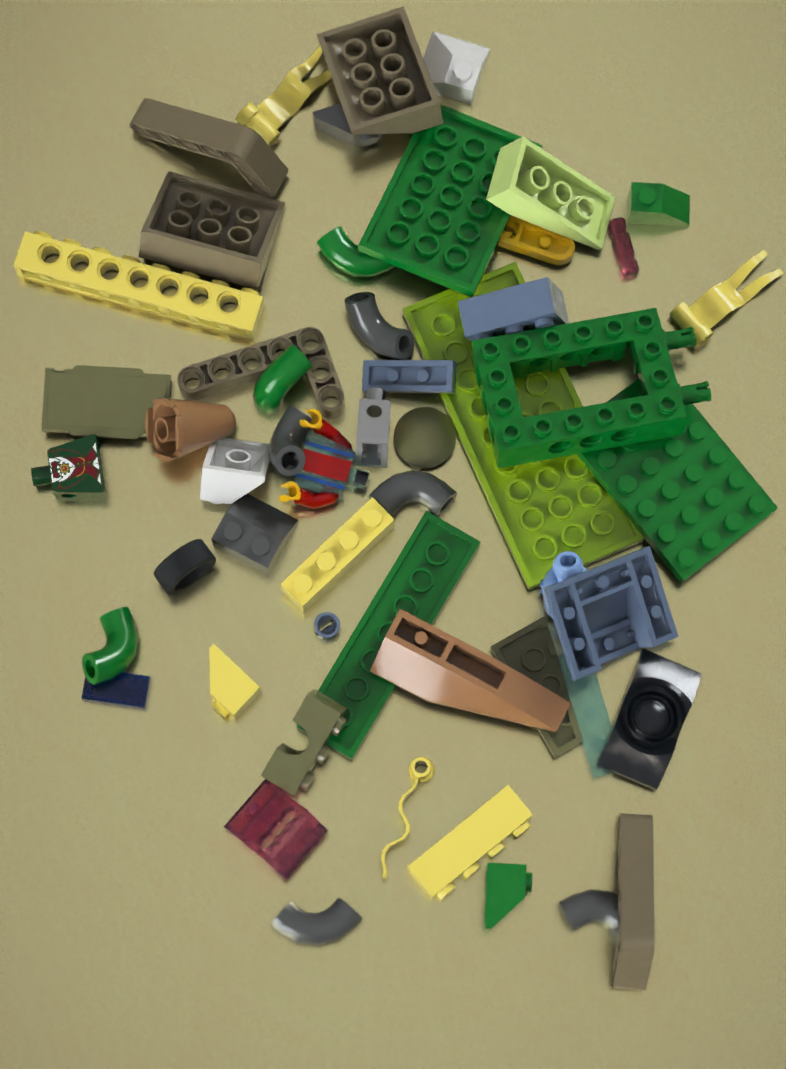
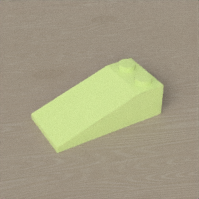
(549, 194)

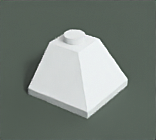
(455, 66)
(233, 469)

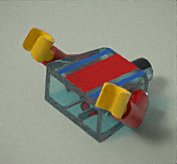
(326, 468)

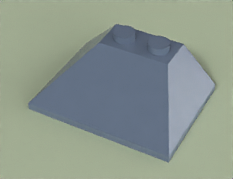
(610, 611)

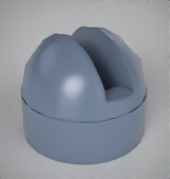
(330, 630)

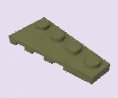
(536, 657)

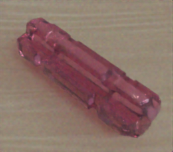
(623, 247)

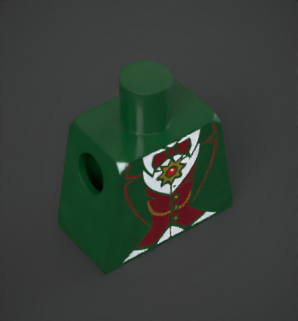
(73, 470)

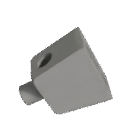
(373, 429)

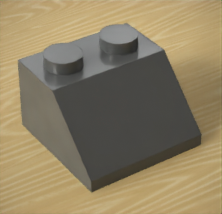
(254, 533)

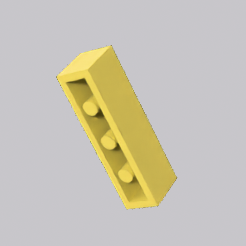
(337, 555)
(470, 842)

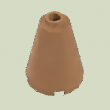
(186, 426)

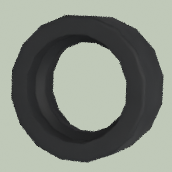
(184, 566)

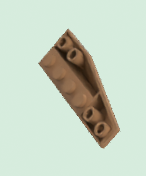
(462, 677)

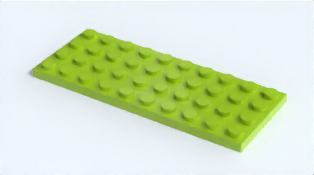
(537, 504)

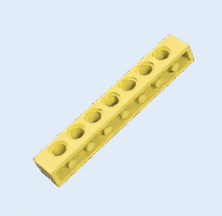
(61, 273)

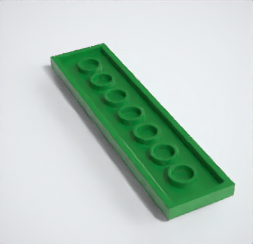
(416, 584)

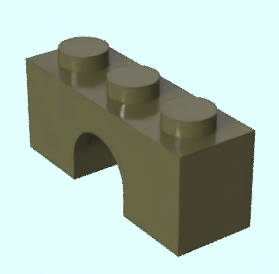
(321, 719)

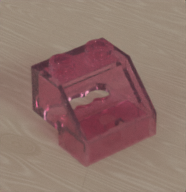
(261, 815)

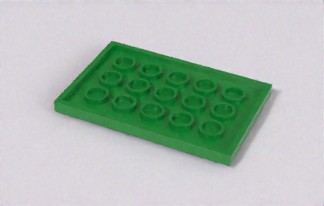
(437, 207)
(682, 491)

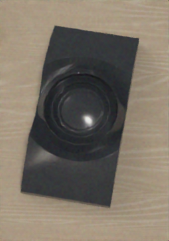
(649, 719)

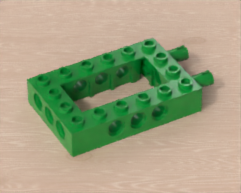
(589, 428)

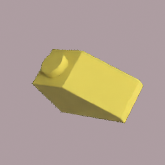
(229, 685)

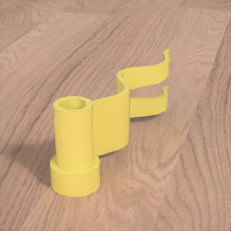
(284, 101)
(721, 300)
(418, 778)

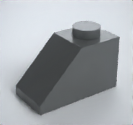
(334, 123)

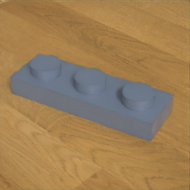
(410, 376)

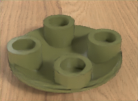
(424, 437)

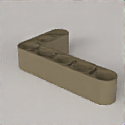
(215, 139)
(264, 353)
(635, 903)

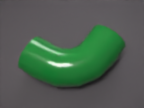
(345, 255)
(278, 379)
(118, 650)

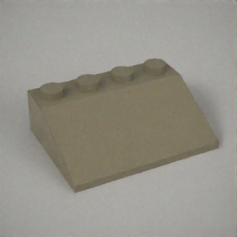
(381, 75)
(211, 230)

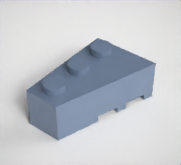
(513, 310)

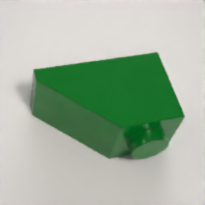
(657, 205)
(504, 890)

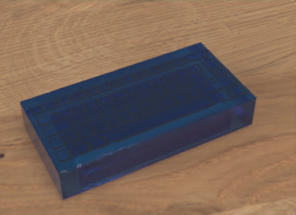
(122, 690)

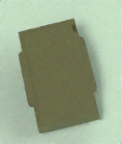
(100, 400)

